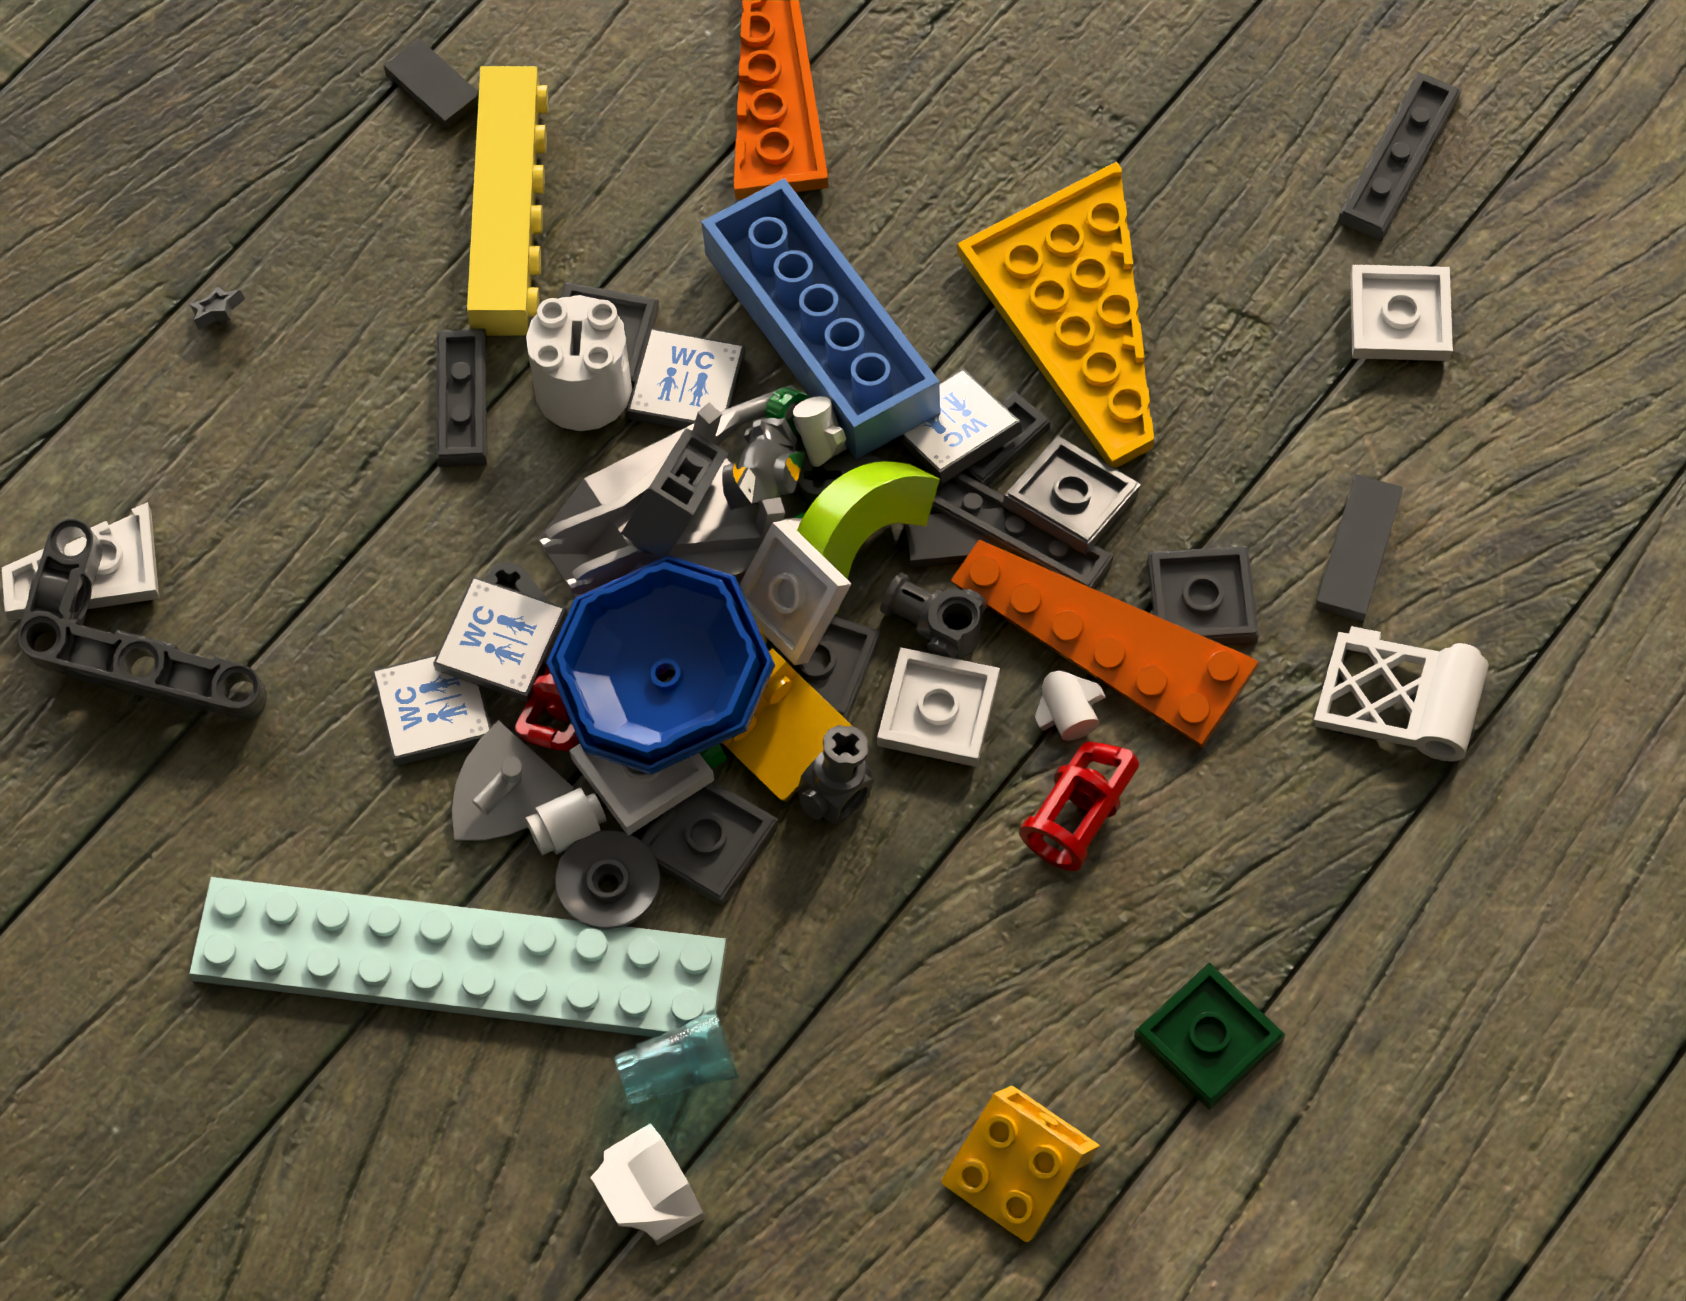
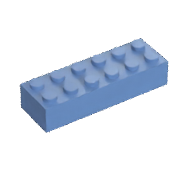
(821, 317)

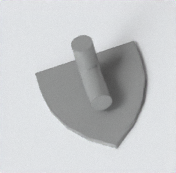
(501, 787)

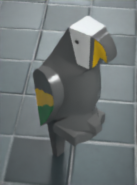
(766, 466)

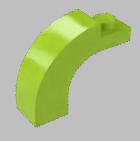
(862, 504)

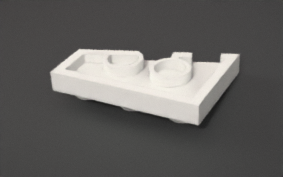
(124, 574)

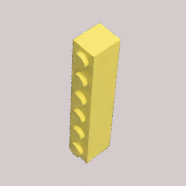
(505, 200)

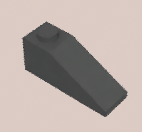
(674, 494)

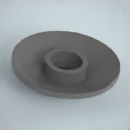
(603, 858)

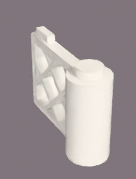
(1443, 703)

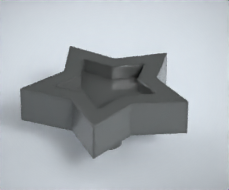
(216, 307)

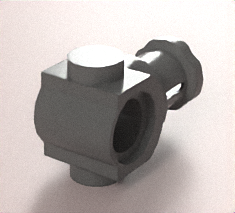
(934, 611)
(838, 777)

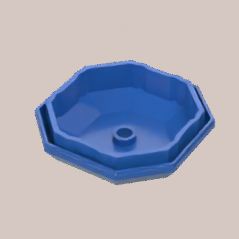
(635, 631)

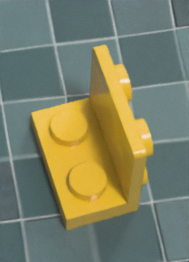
(785, 730)
(1017, 1162)

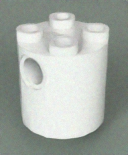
(579, 362)

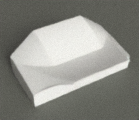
(647, 1186)

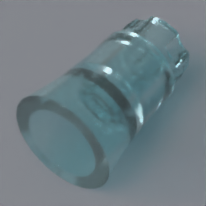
(677, 1060)

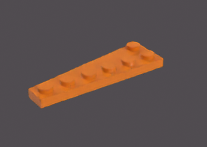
(776, 103)
(1144, 658)

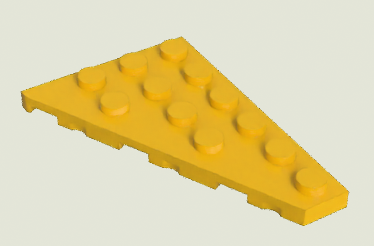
(1071, 301)

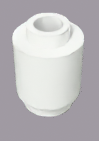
(565, 820)

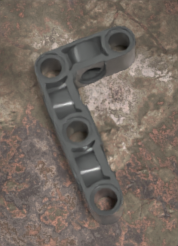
(60, 604)

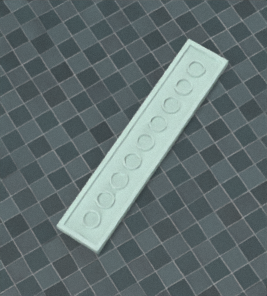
(455, 959)

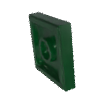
(1209, 1036)

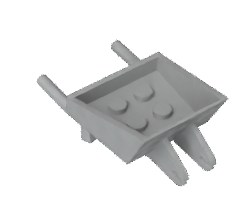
(587, 530)

